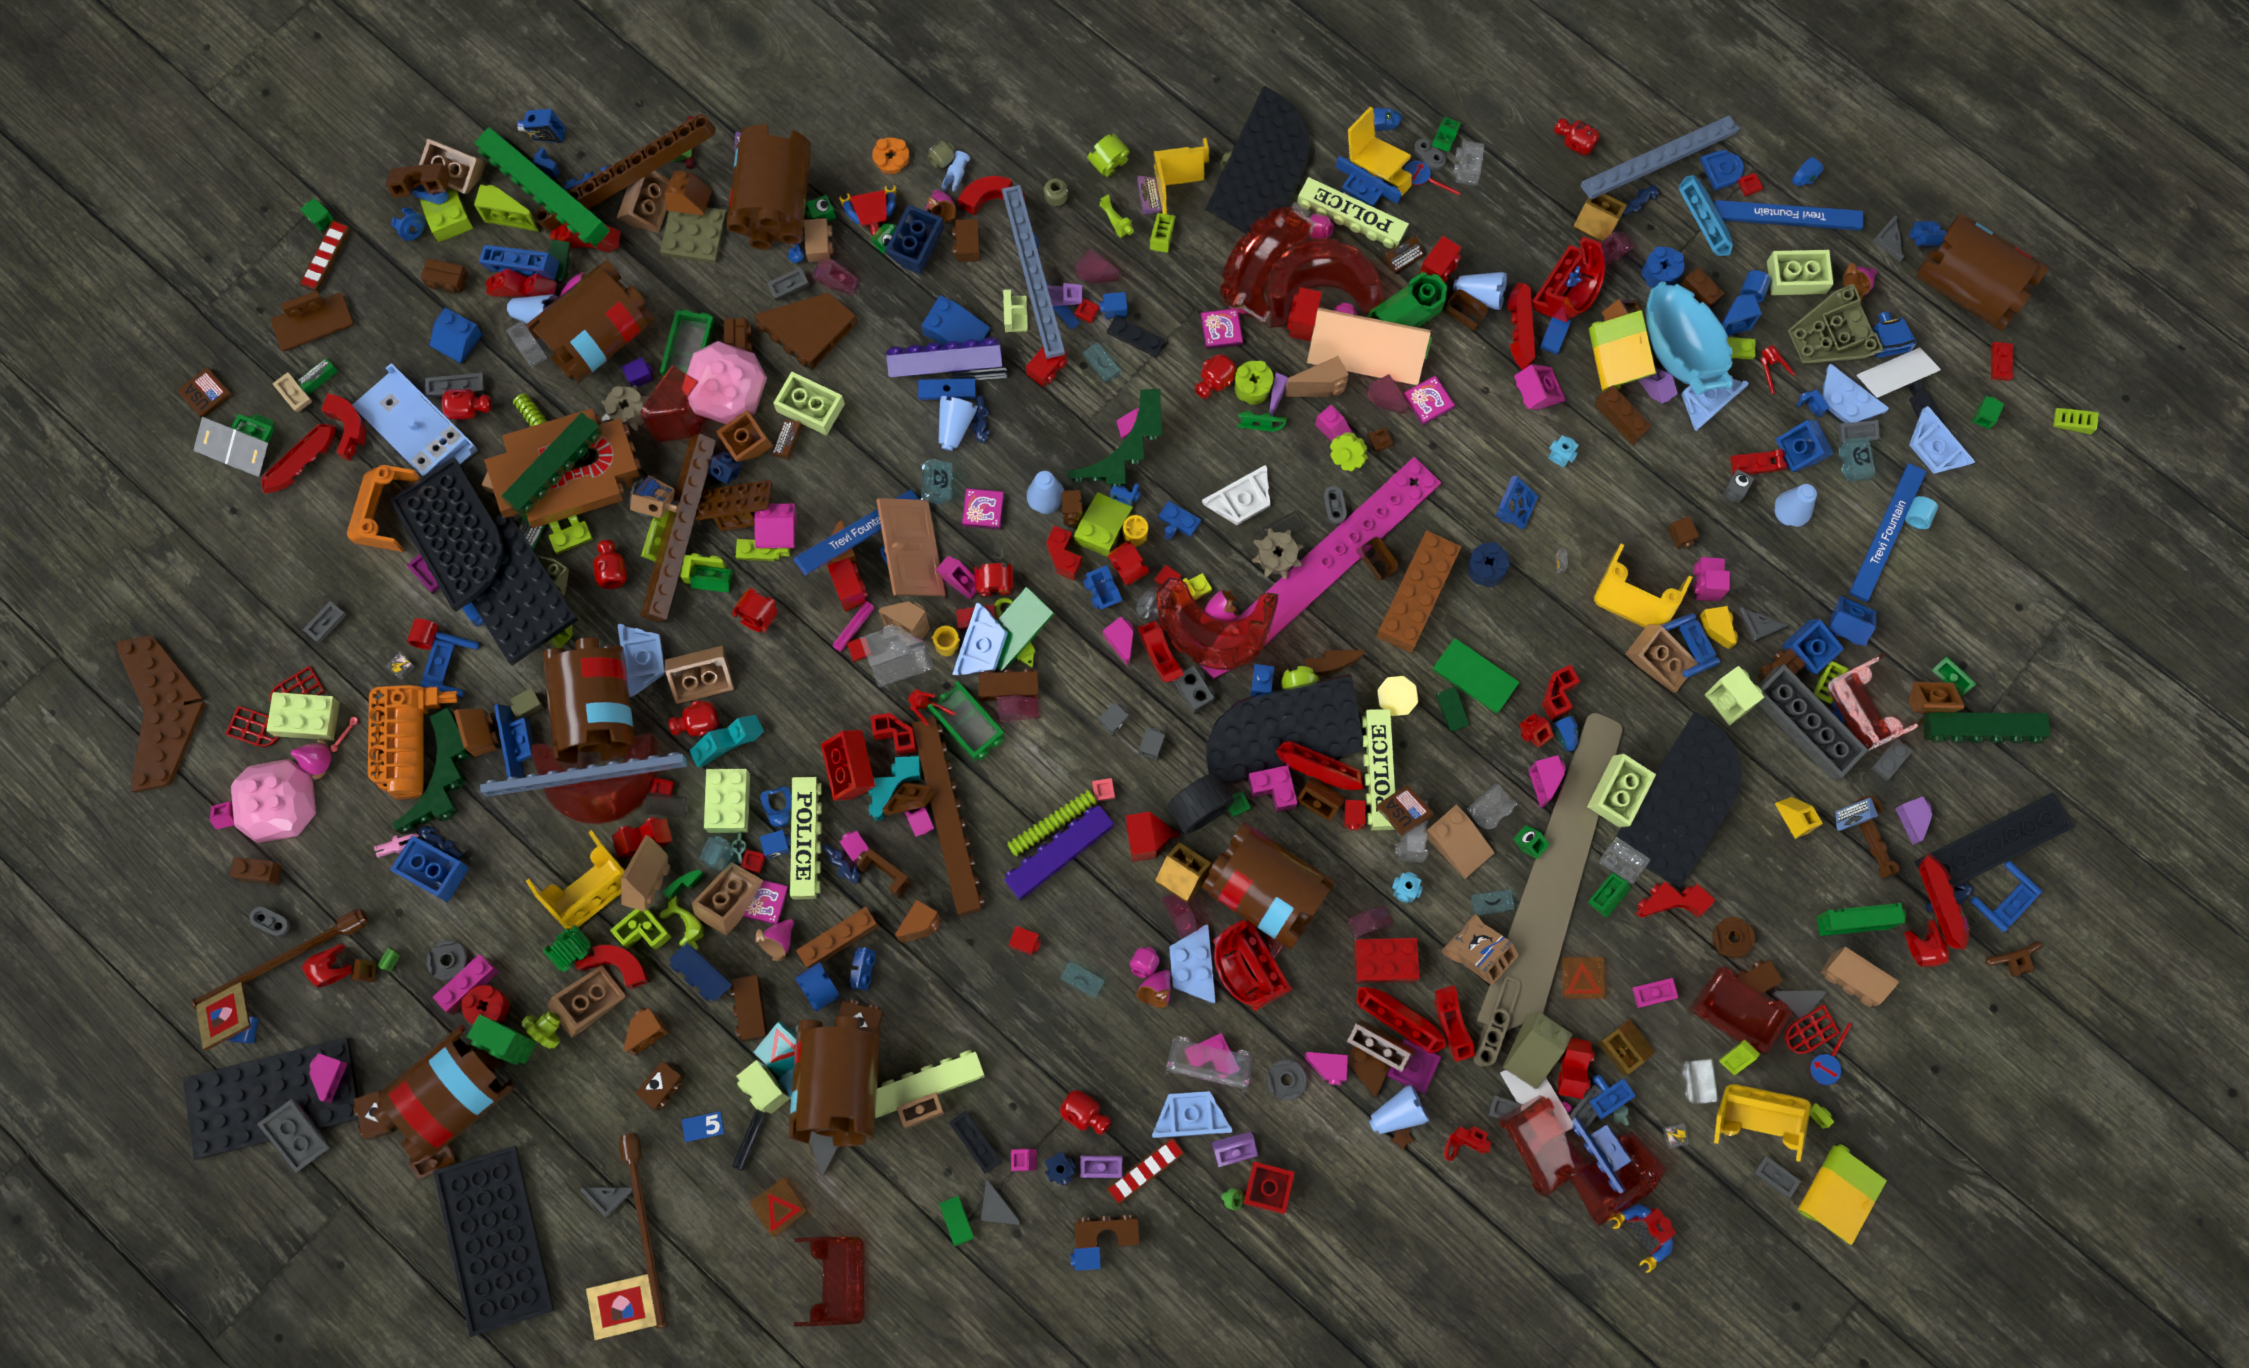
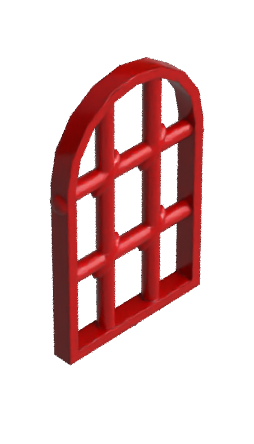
(305, 691)
(246, 730)
(1819, 1032)

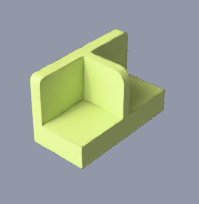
(1015, 312)

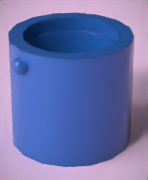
(1757, 284)
(247, 1036)

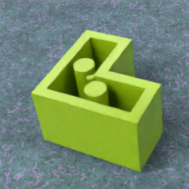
(639, 925)

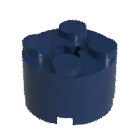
(1492, 555)

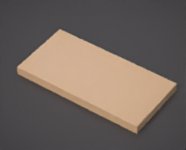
(1369, 345)

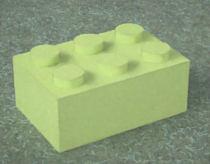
(1800, 272)
(809, 403)
(1734, 695)
(303, 716)
(1621, 790)
(727, 800)
(763, 1087)

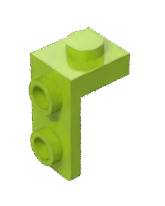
(697, 559)
(1821, 1116)

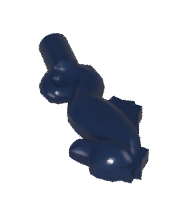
(1643, 197)
(980, 426)
(434, 839)
(845, 870)
(1959, 895)

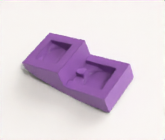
(1067, 295)

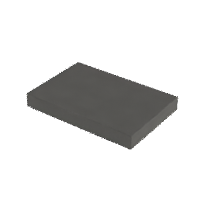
(294, 1135)

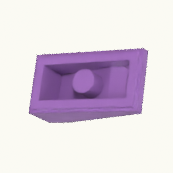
(1277, 392)

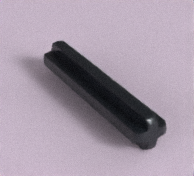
(980, 374)
(749, 1140)

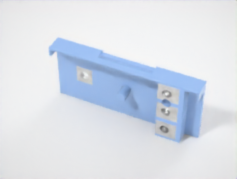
(413, 424)

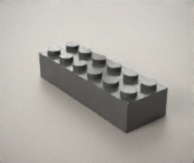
(1809, 723)

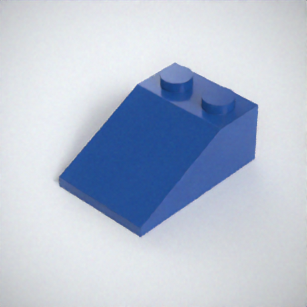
(952, 322)
(429, 868)

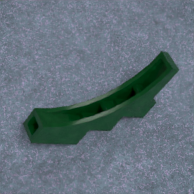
(1114, 466)
(446, 776)

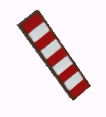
(324, 256)
(1145, 1171)

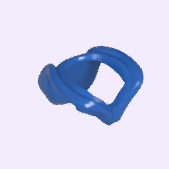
(781, 817)

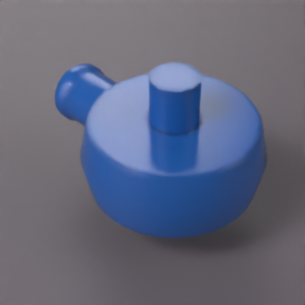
(796, 254)

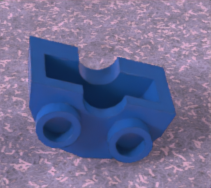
(1927, 234)
(1102, 588)

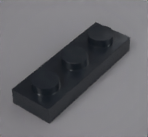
(1136, 336)
(975, 1142)

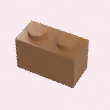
(817, 239)
(920, 1110)

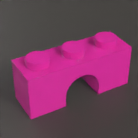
(476, 973)

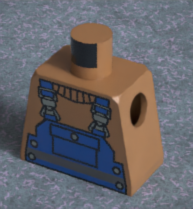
(654, 498)

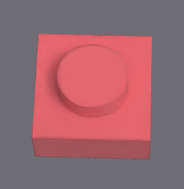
(1103, 789)

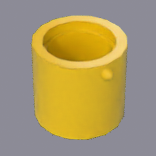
(1135, 529)
(946, 640)

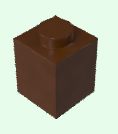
(1683, 533)

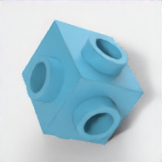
(1563, 451)
(1404, 894)

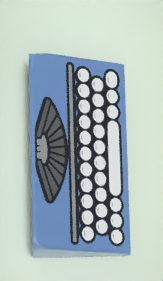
(1855, 814)

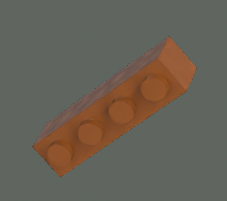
(838, 938)

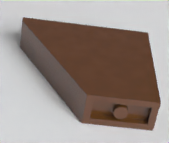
(808, 327)

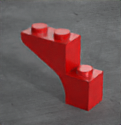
(607, 244)
(512, 284)
(1666, 897)

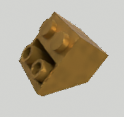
(1599, 217)
(1183, 872)
(1626, 1048)

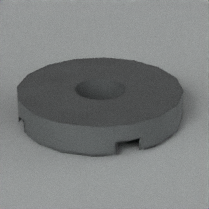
(435, 960)
(1274, 1083)

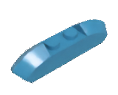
(1706, 215)

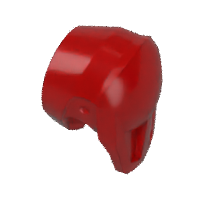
(1929, 952)
(318, 967)

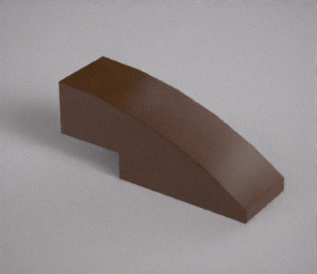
(1333, 661)

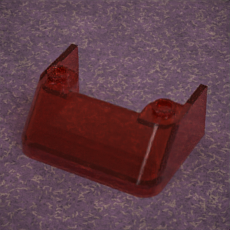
(668, 408)
(1859, 710)
(842, 1281)

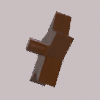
(1402, 1138)

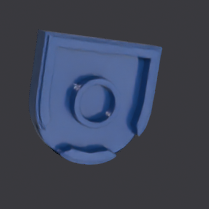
(1722, 168)

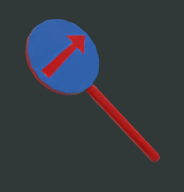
(1421, 174)
(1826, 1068)

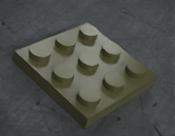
(694, 235)

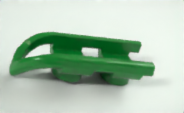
(1265, 421)

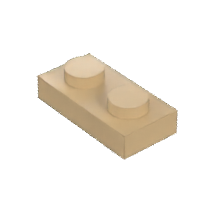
(292, 392)

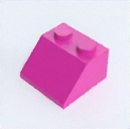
(1539, 387)
(776, 526)
(1546, 777)

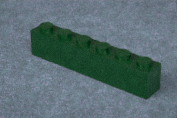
(552, 464)
(1986, 726)

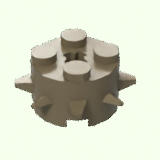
(625, 404)
(1272, 563)

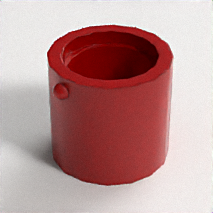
(422, 634)

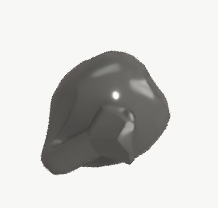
(1147, 605)

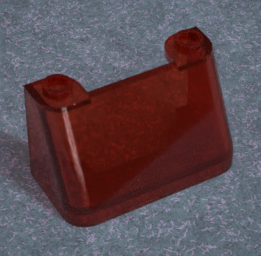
(1740, 1011)
(1541, 1143)
(1638, 1177)

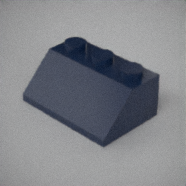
(915, 238)
(699, 972)

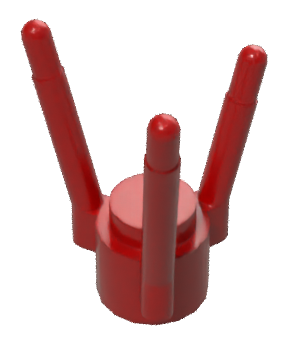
(1772, 356)
(920, 700)

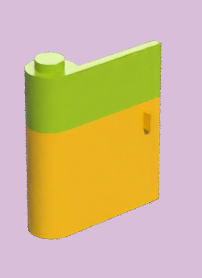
(1622, 350)
(1842, 1194)

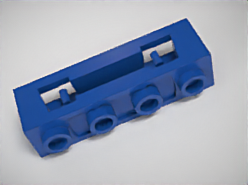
(519, 261)

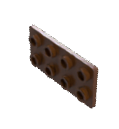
(310, 319)
(734, 505)

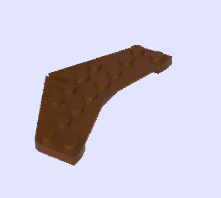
(166, 718)

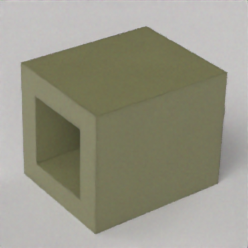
(527, 704)

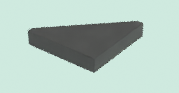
(1890, 239)
(1759, 625)
(1800, 1001)
(823, 1151)
(607, 1199)
(995, 1208)

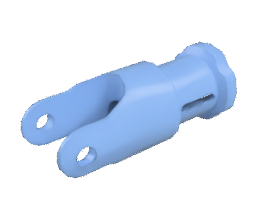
(956, 171)

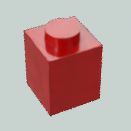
(1354, 814)
(1024, 941)

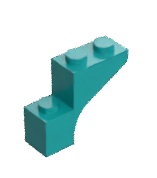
(721, 741)
(906, 770)

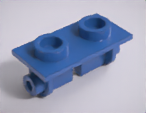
(861, 978)

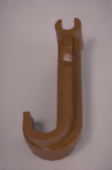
(1878, 847)

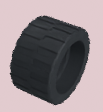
(1200, 803)

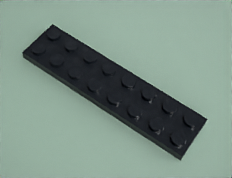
(2003, 839)

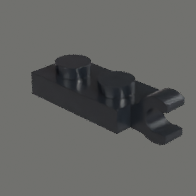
(1920, 400)

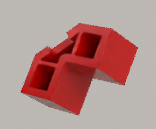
(1064, 562)
(1555, 700)
(888, 726)
(629, 839)
(1573, 1076)

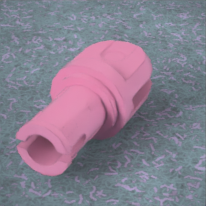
(393, 846)

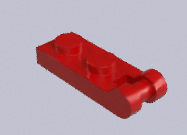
(1758, 462)

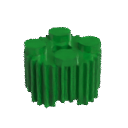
(567, 947)

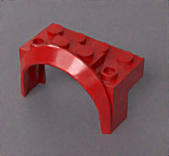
(1579, 298)
(1234, 973)

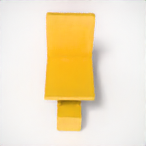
(1376, 155)
(1178, 167)

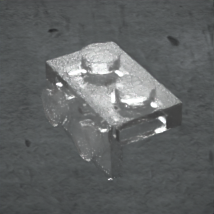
(1491, 807)
(1624, 860)
(1700, 1081)

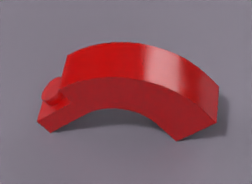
(981, 191)
(354, 426)
(1159, 653)
(630, 967)
(1452, 1024)

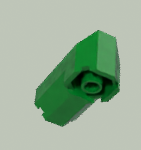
(1414, 303)

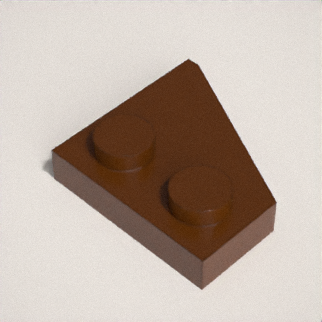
(908, 797)
(1368, 1069)

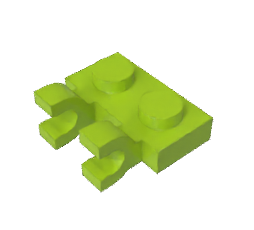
(570, 537)

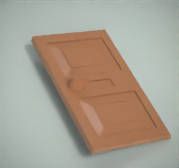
(910, 547)

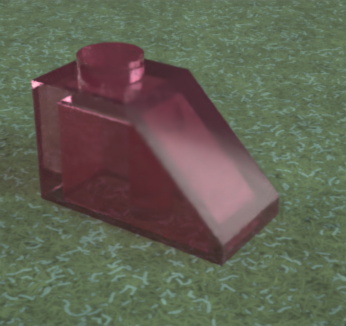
(1615, 246)
(1096, 269)
(835, 276)
(1387, 395)
(1017, 708)
(1180, 915)
(1369, 922)

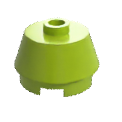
(1298, 677)

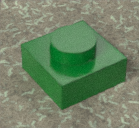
(1240, 805)

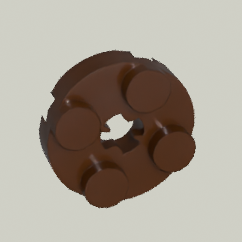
(1725, 946)

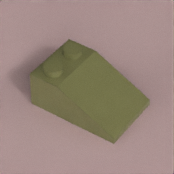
(1536, 1049)

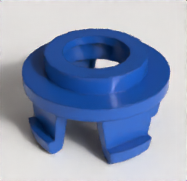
(403, 226)

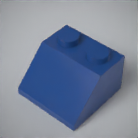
(1741, 315)
(454, 335)
(1804, 445)
(1852, 621)
(1814, 645)

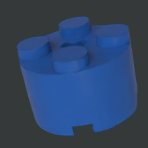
(1663, 266)
(817, 987)

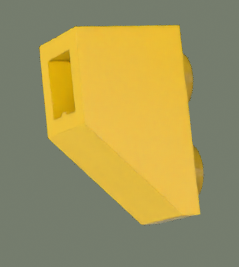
(1718, 626)
(1799, 816)

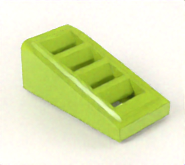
(1161, 243)
(2092, 418)
(1826, 672)

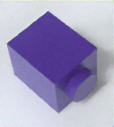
(638, 372)

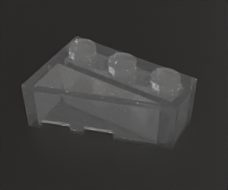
(1413, 844)

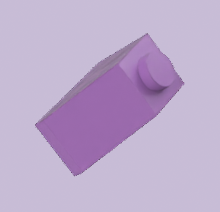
(1659, 386)
(1915, 818)

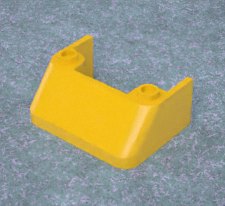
(1632, 602)
(587, 893)
(1764, 1113)

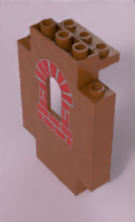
(579, 488)

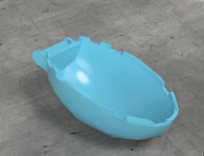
(1688, 338)

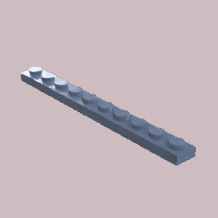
(1659, 157)
(1033, 272)
(577, 775)

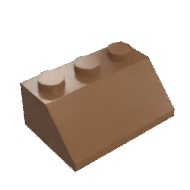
(462, 167)
(645, 203)
(906, 616)
(699, 674)
(644, 875)
(1858, 977)

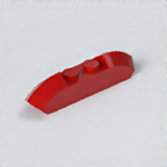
(1521, 316)
(292, 462)
(1320, 766)
(1941, 895)
(1400, 1019)

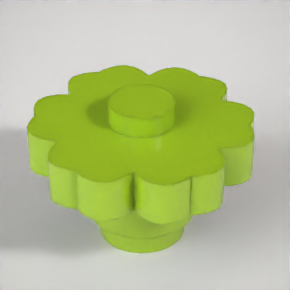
(1348, 451)
(543, 1029)

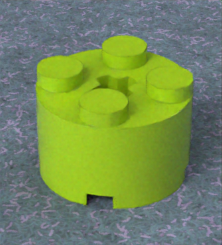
(1109, 154)
(1251, 373)

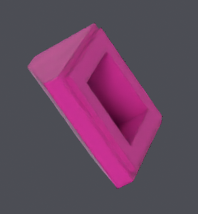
(222, 815)
(1024, 1160)

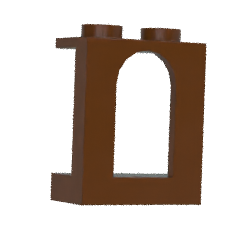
(901, 881)

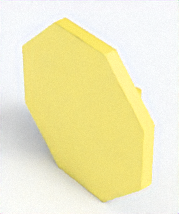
(1398, 695)

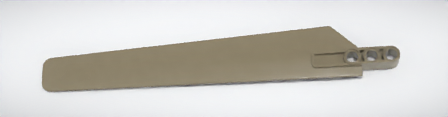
(1550, 891)

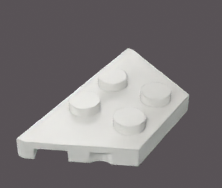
(1242, 498)

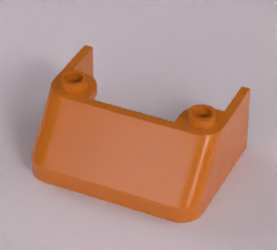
(362, 527)

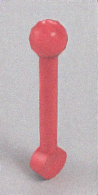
(353, 721)

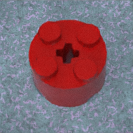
(1128, 562)
(994, 579)
(755, 610)
(476, 999)

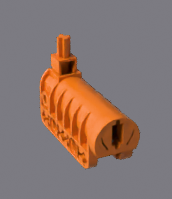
(401, 736)

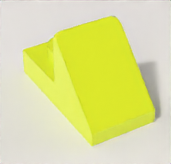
(1198, 586)

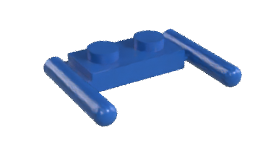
(1696, 641)
(439, 661)
(2014, 903)

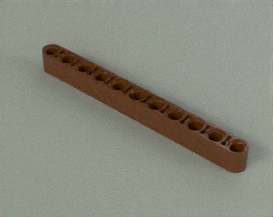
(635, 166)

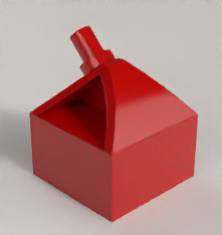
(1147, 835)

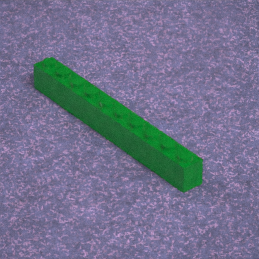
(542, 187)

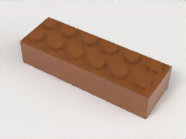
(1418, 591)

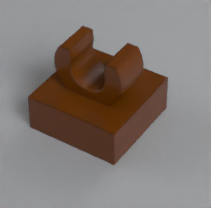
(1380, 439)
(364, 971)

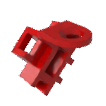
(1472, 1137)

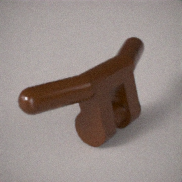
(2015, 969)

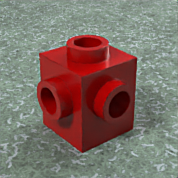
(1536, 730)

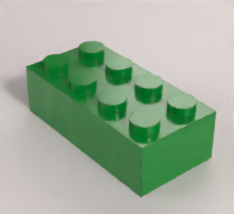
(501, 1040)

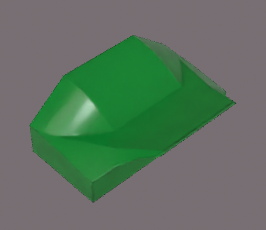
(254, 426)

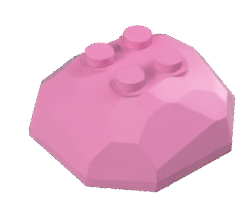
(728, 382)
(273, 800)

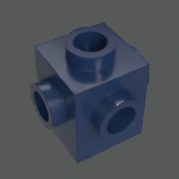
(724, 467)
(1057, 1161)

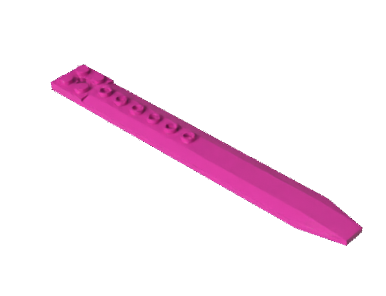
(1338, 550)

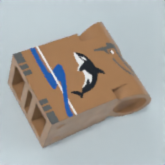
(1481, 950)

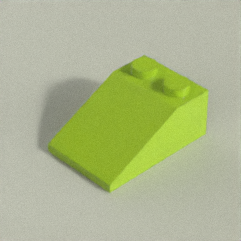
(503, 210)
(447, 218)
(1102, 524)

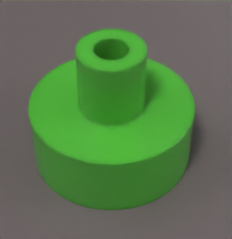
(1233, 1198)

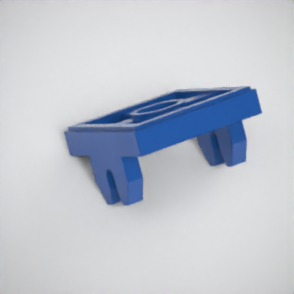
(1528, 497)

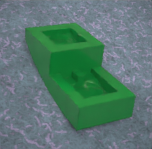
(1446, 134)
(690, 880)
(956, 1221)

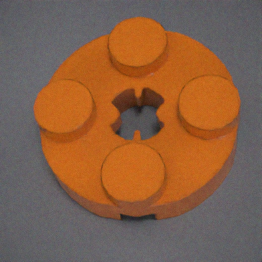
(887, 146)

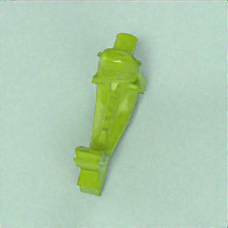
(1121, 225)
(694, 928)

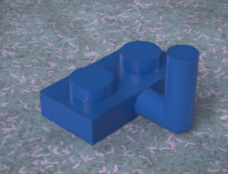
(1178, 520)
(1611, 1097)

